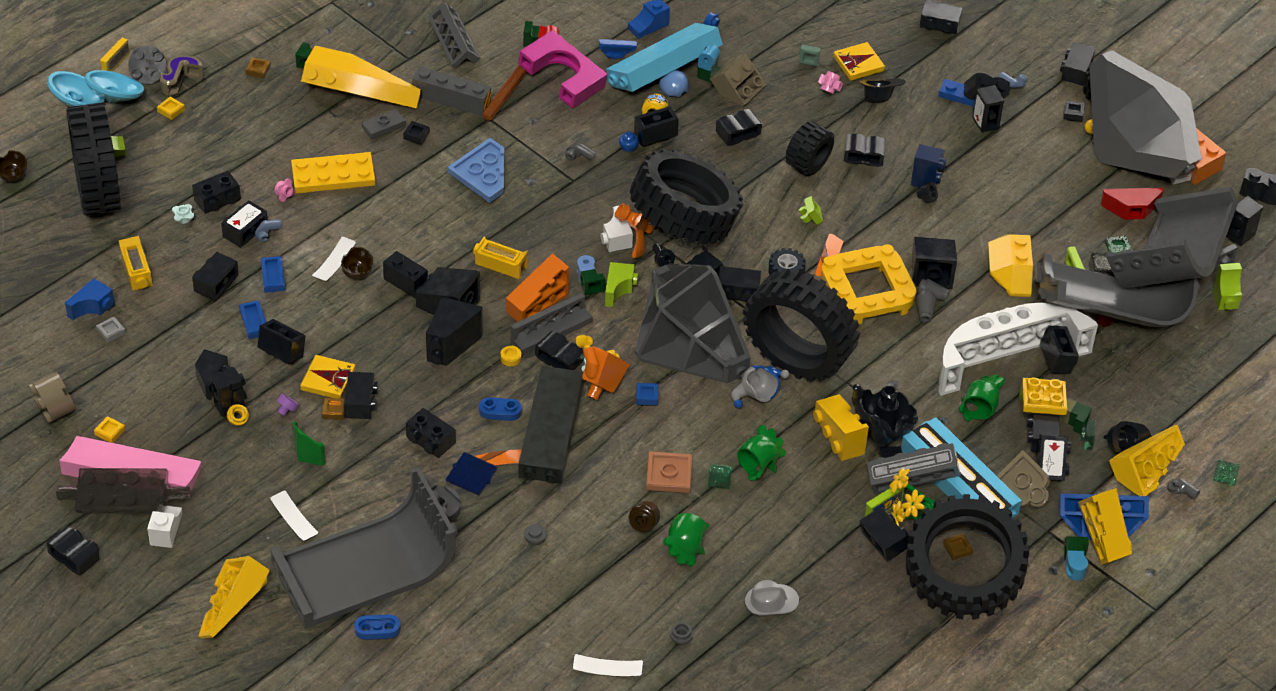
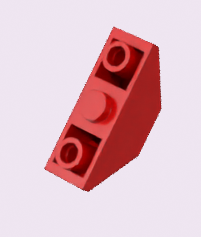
(1131, 202)

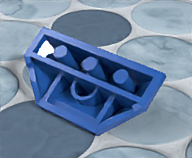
(1134, 510)

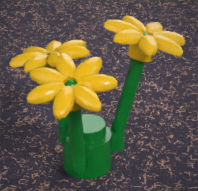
(913, 501)

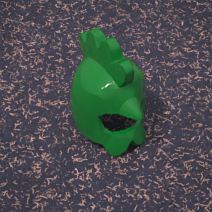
(984, 395)
(761, 450)
(686, 538)

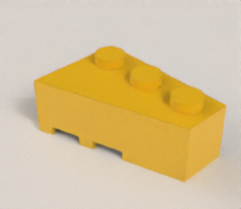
(841, 427)
(1106, 525)

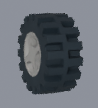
(786, 260)

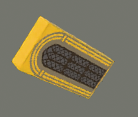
(115, 55)

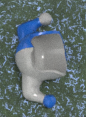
(758, 383)

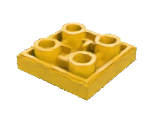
(1044, 396)

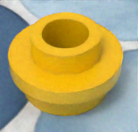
(237, 409)

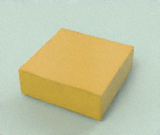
(170, 108)
(109, 429)

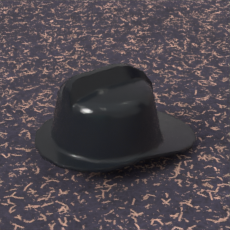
(880, 90)
(1126, 435)

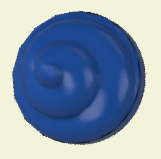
(628, 141)

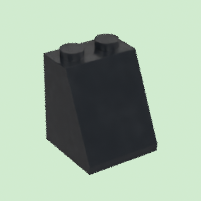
(934, 260)
(448, 283)
(453, 330)

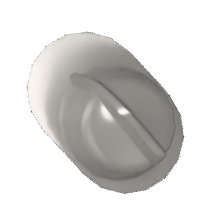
(771, 598)

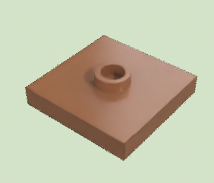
(669, 472)

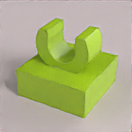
(811, 211)

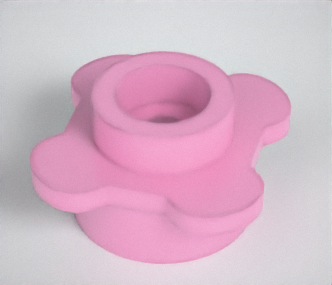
(284, 189)

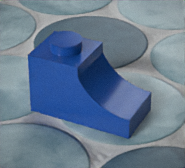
(651, 18)
(92, 298)

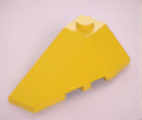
(1147, 461)
(237, 585)

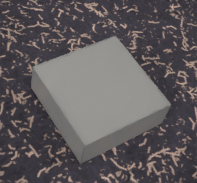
(110, 329)

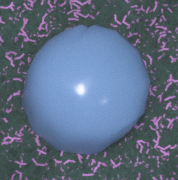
(674, 83)

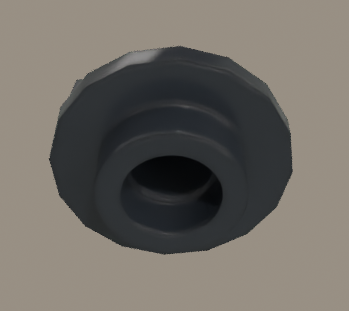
(664, 256)

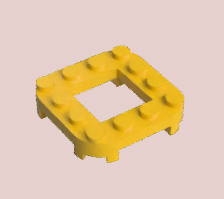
(886, 260)

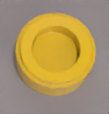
(510, 355)

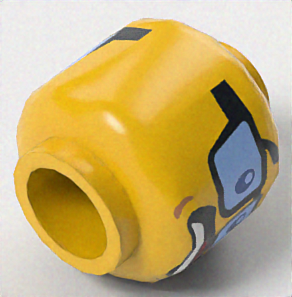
(654, 102)

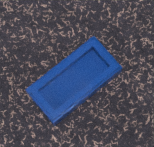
(272, 274)
(252, 318)

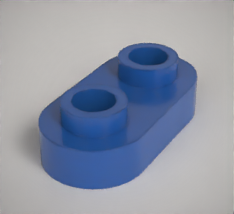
(500, 409)
(377, 627)

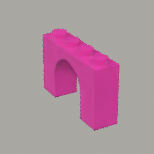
(554, 49)

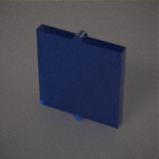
(471, 473)

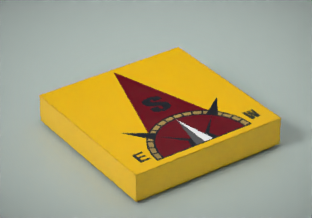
(858, 61)
(327, 377)

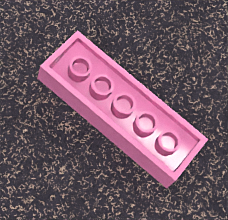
(101, 454)

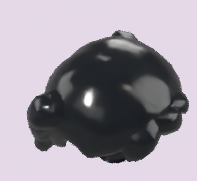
(885, 413)

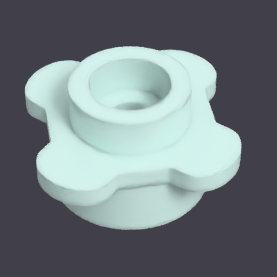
(183, 213)

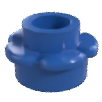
(712, 19)

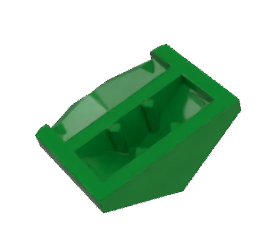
(307, 448)

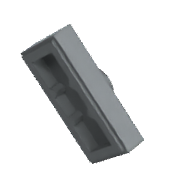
(383, 123)

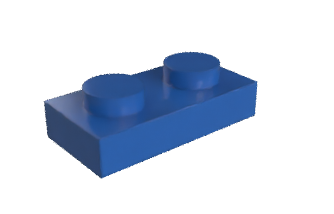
(955, 92)

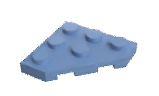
(482, 170)

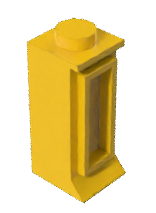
(500, 258)
(135, 263)

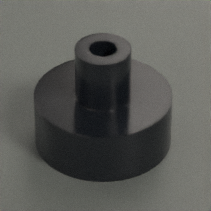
(928, 192)

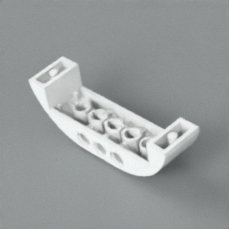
(1009, 333)

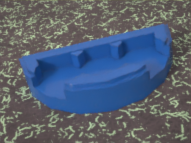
(616, 48)

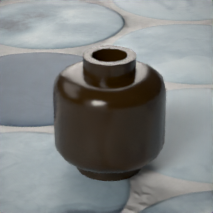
(644, 516)

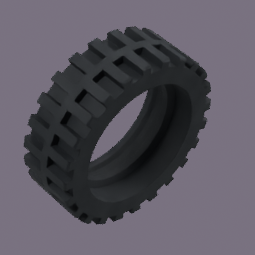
(93, 158)
(676, 214)
(816, 303)
(967, 514)

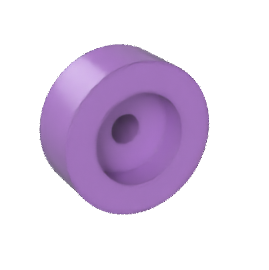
(287, 404)

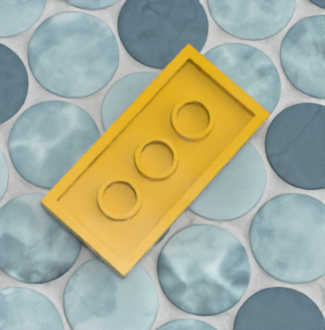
(333, 172)

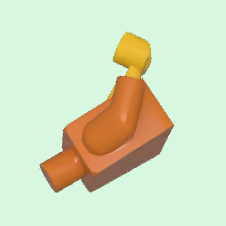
(602, 367)

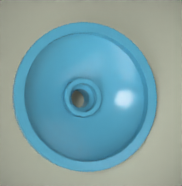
(113, 86)
(72, 89)

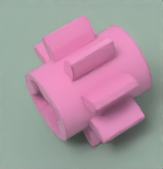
(830, 82)

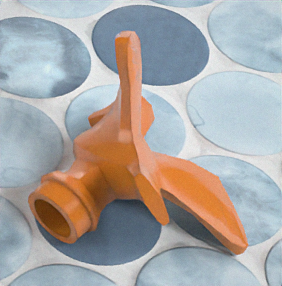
(638, 224)

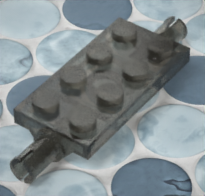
(122, 490)

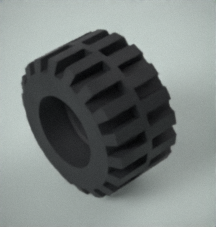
(809, 148)

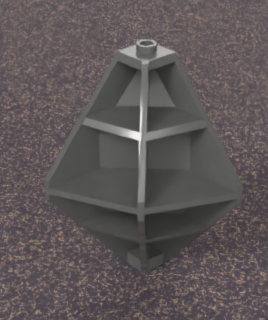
(1141, 119)
(691, 325)

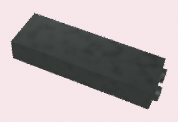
(551, 425)

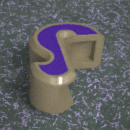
(176, 70)

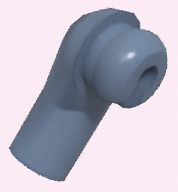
(1020, 82)
(262, 231)

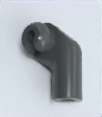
(578, 150)
(1182, 486)

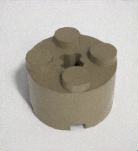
(52, 397)

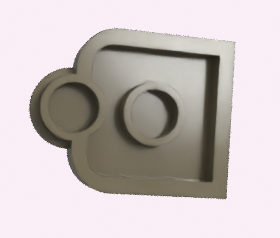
(1026, 480)

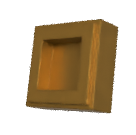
(258, 67)
(333, 408)
(958, 547)

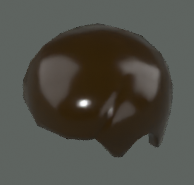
(13, 166)
(357, 263)

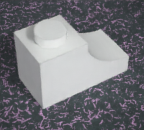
(616, 234)
(164, 526)

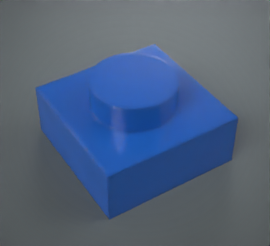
(647, 394)

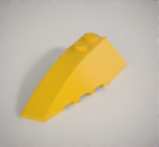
(356, 76)

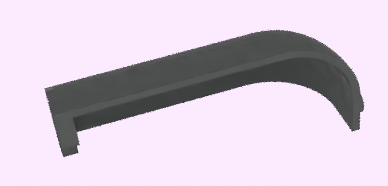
(1107, 297)

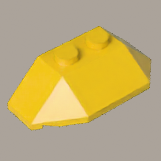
(1012, 263)

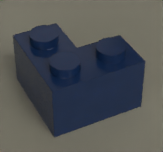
(927, 165)

